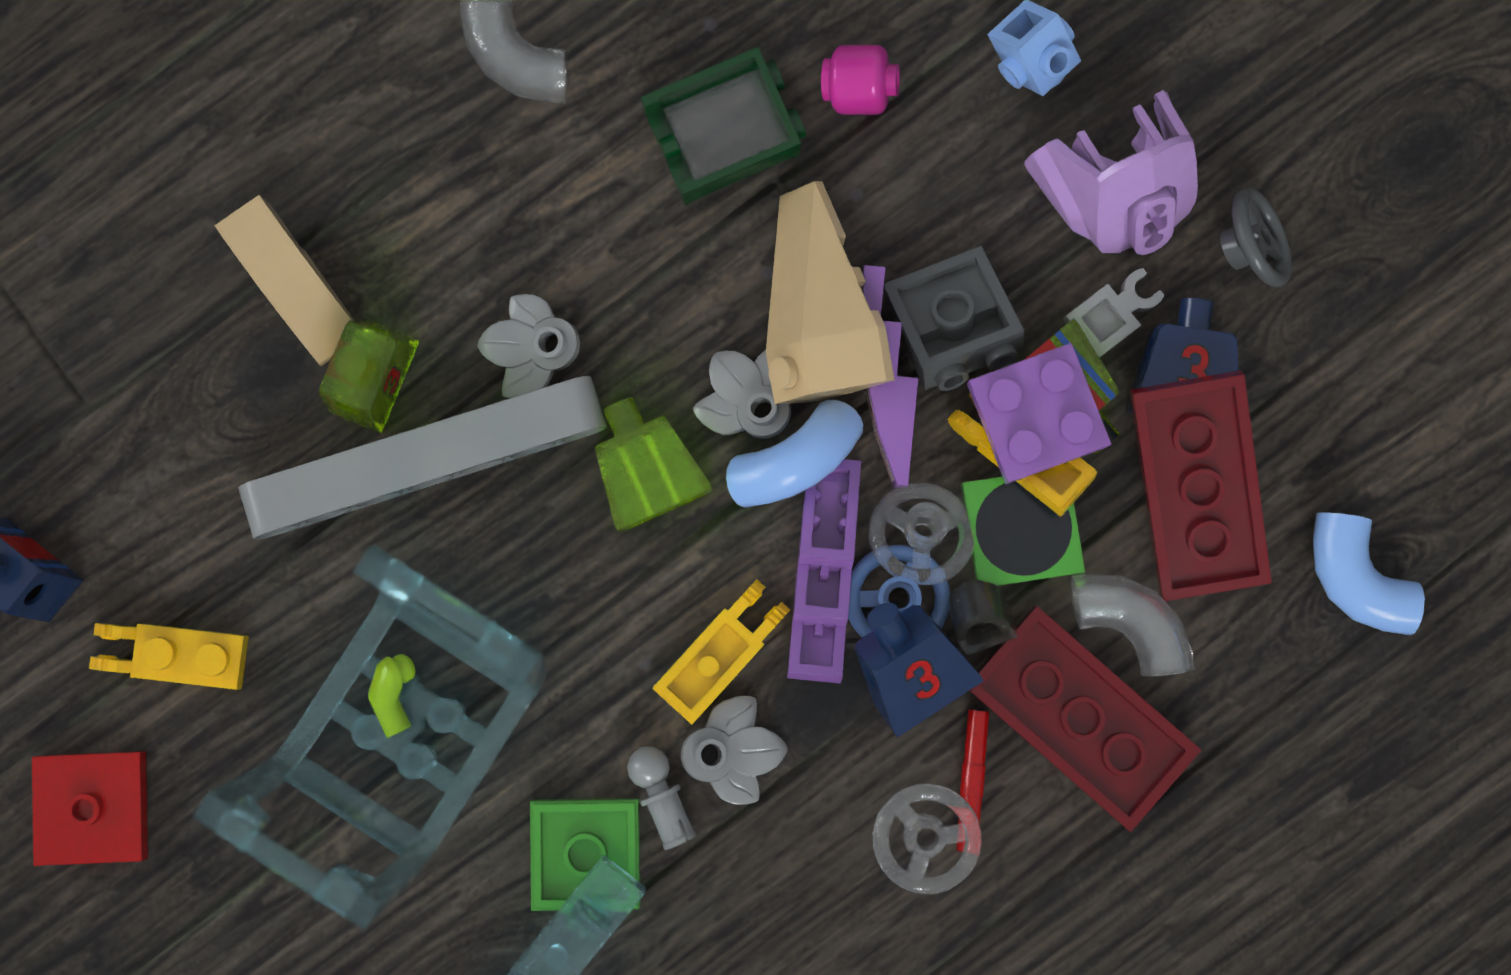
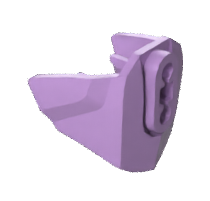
(1125, 200)

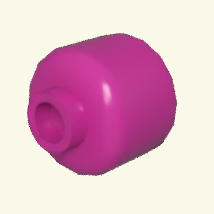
(859, 79)

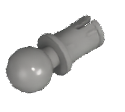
(649, 769)

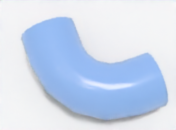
(798, 460)
(1354, 583)

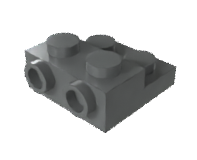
(955, 319)

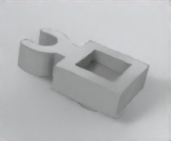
(1109, 316)

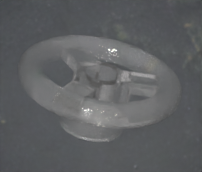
(922, 514)
(967, 831)

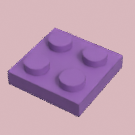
(1038, 413)

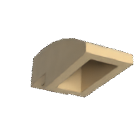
(286, 276)

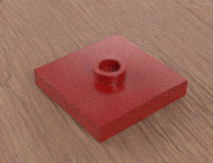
(89, 808)

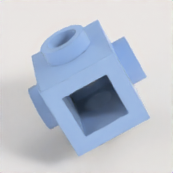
(1034, 47)

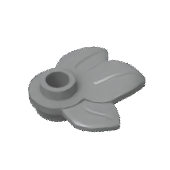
(522, 342)
(739, 390)
(740, 747)

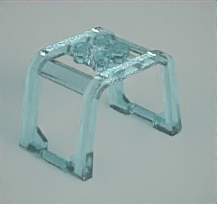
(498, 655)

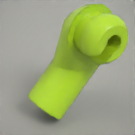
(385, 692)

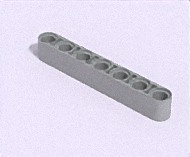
(422, 457)

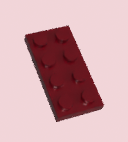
(1201, 485)
(1083, 719)

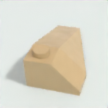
(819, 322)

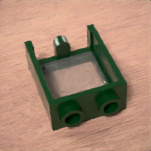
(723, 124)

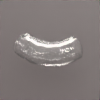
(507, 57)
(1137, 614)

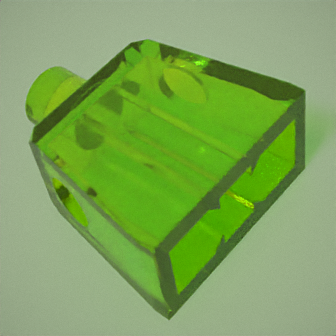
(645, 467)

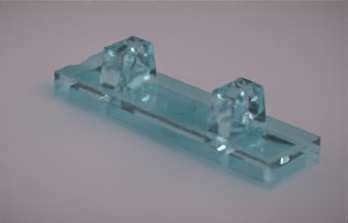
(582, 922)

